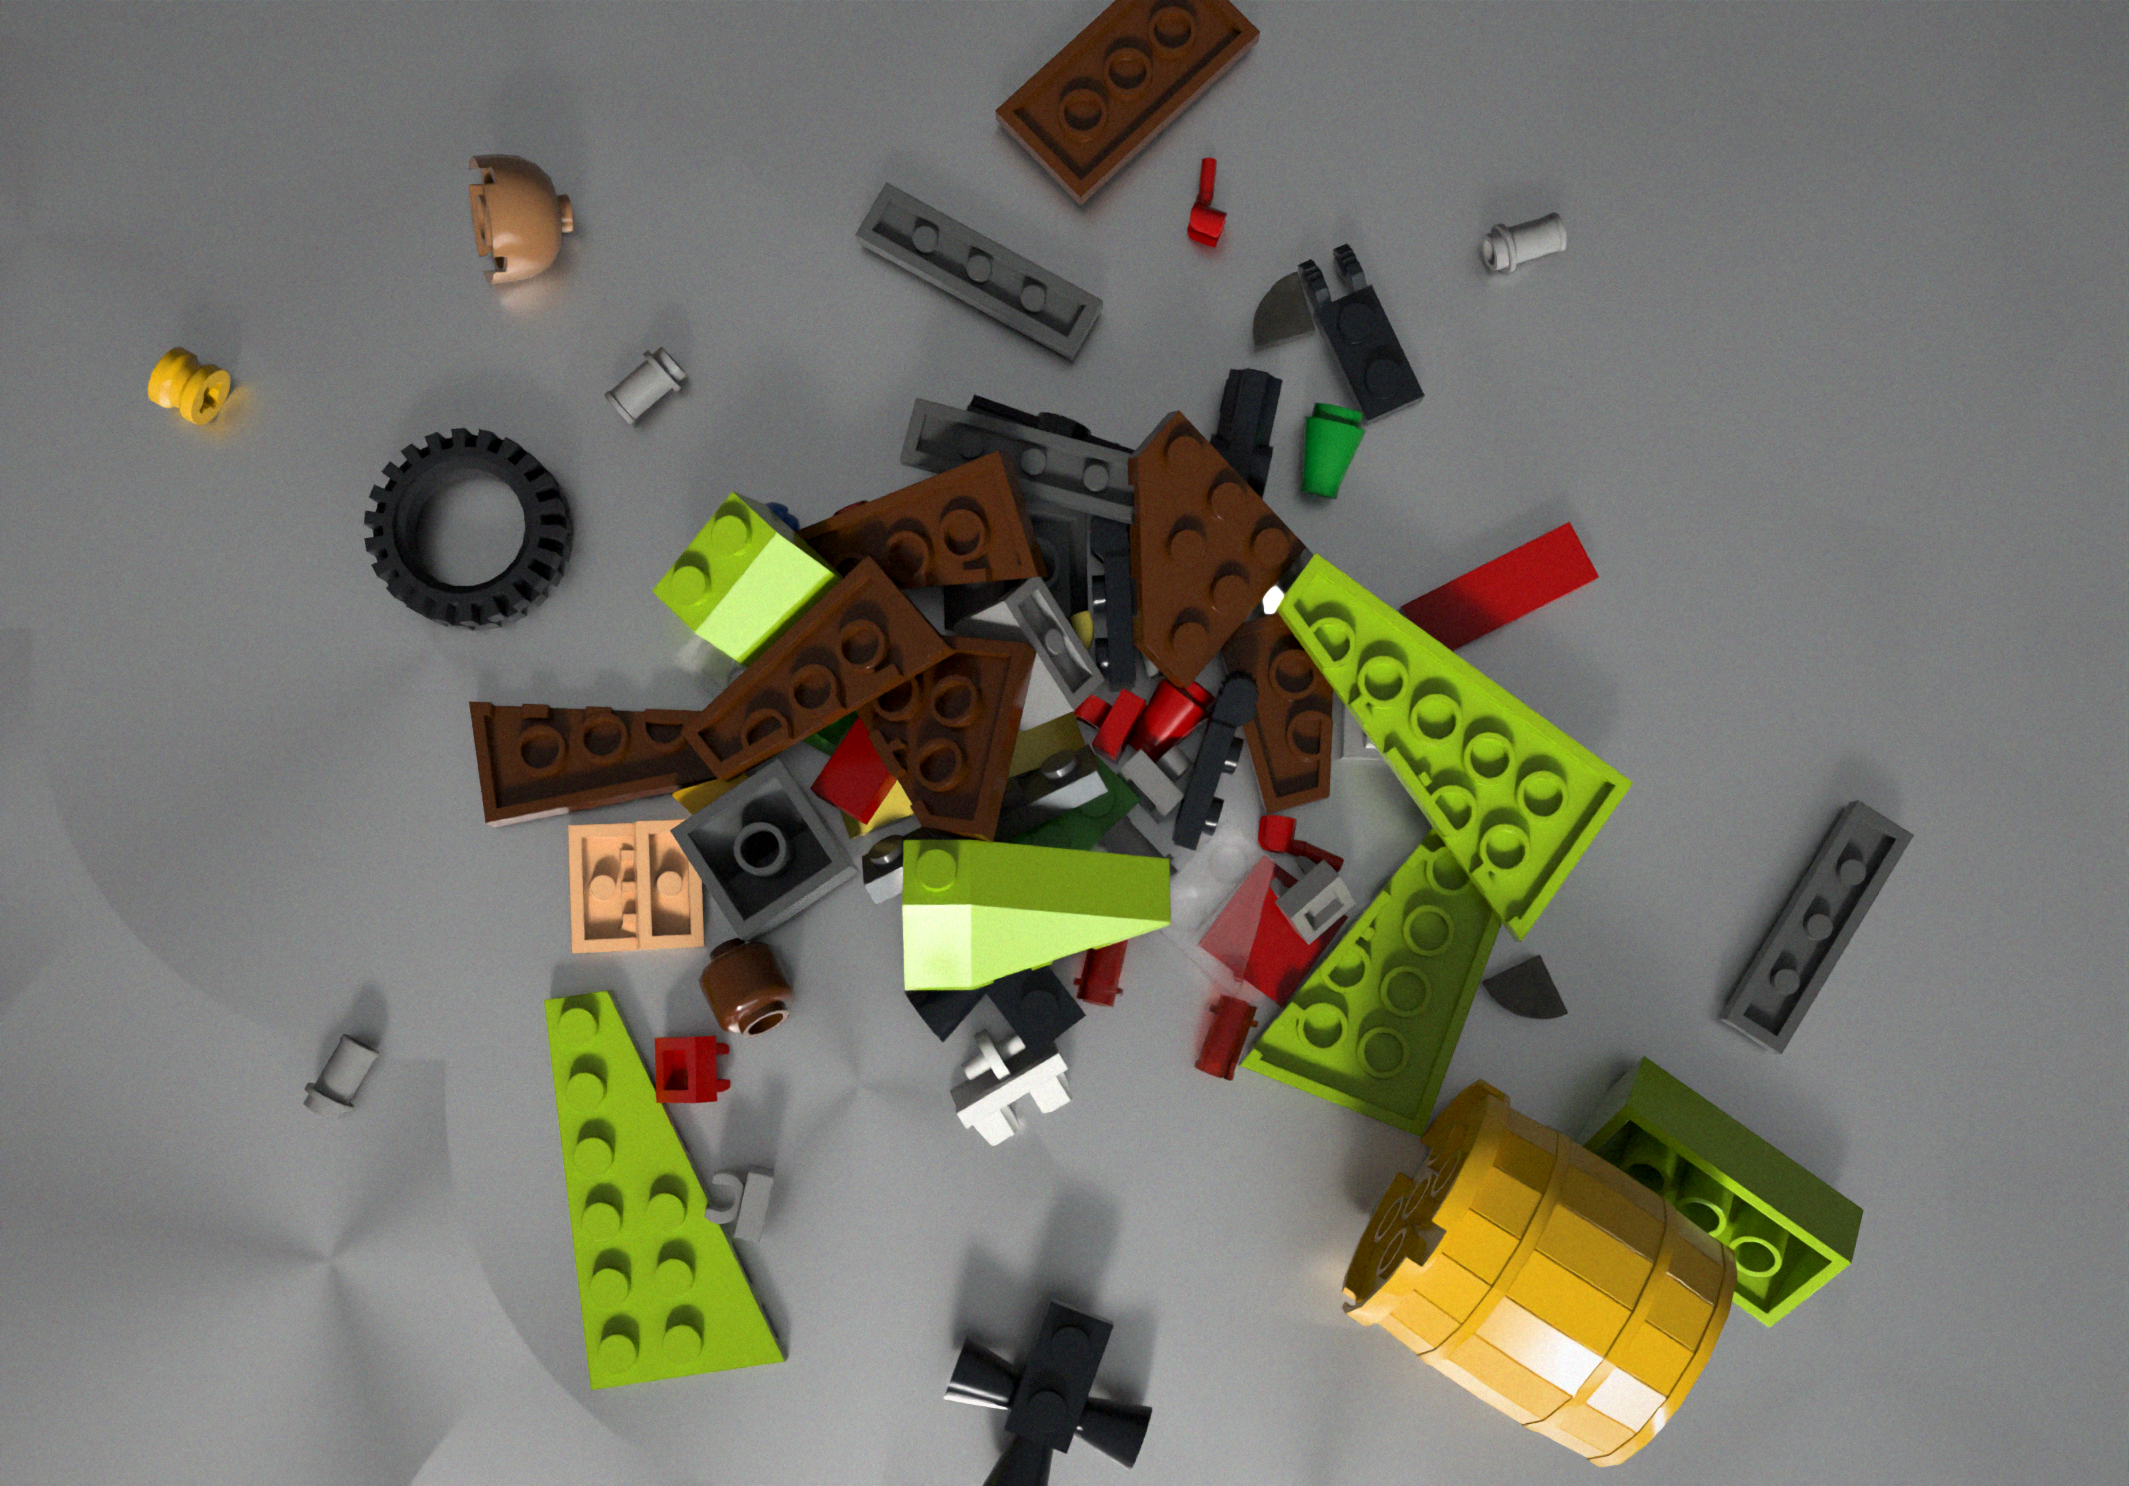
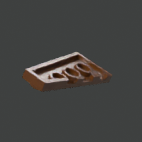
(939, 530)
(825, 666)
(571, 760)

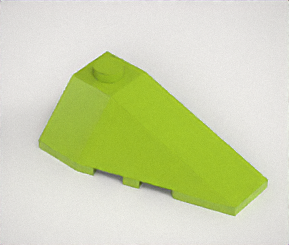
(1010, 907)

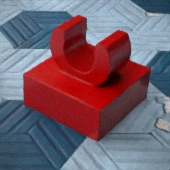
(1113, 723)
(688, 1069)

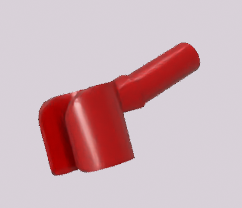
(1205, 221)
(1277, 836)

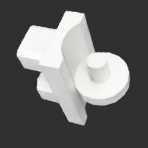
(1002, 1076)

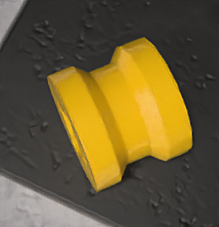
(191, 387)

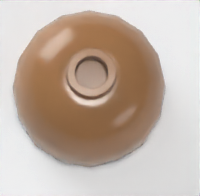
(517, 217)

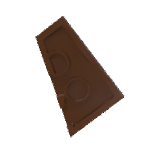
(1293, 719)

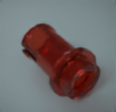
(1101, 975)
(1226, 1036)

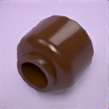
(747, 987)

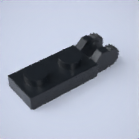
(1361, 340)
(1113, 596)
(1216, 755)

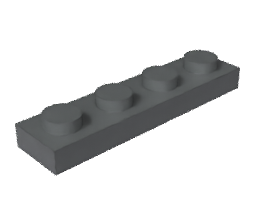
(979, 271)
(1046, 463)
(1058, 786)
(1816, 927)

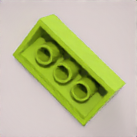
(1775, 1214)

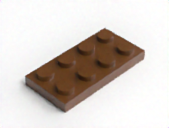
(1122, 85)

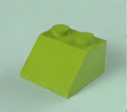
(745, 579)

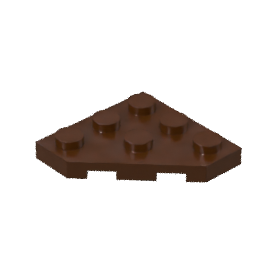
(1198, 549)
(955, 734)

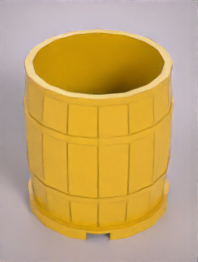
(1543, 1279)

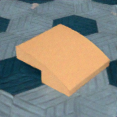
(631, 889)

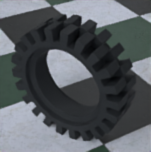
(413, 485)

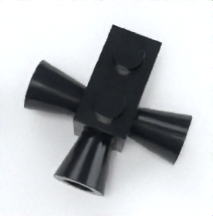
(1029, 1000)
(1050, 1397)

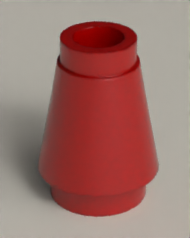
(1170, 717)

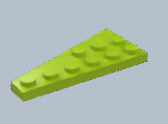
(1480, 764)
(1389, 996)
(651, 1270)

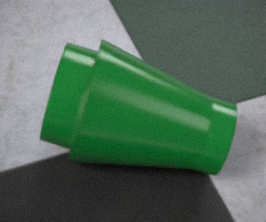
(1329, 448)

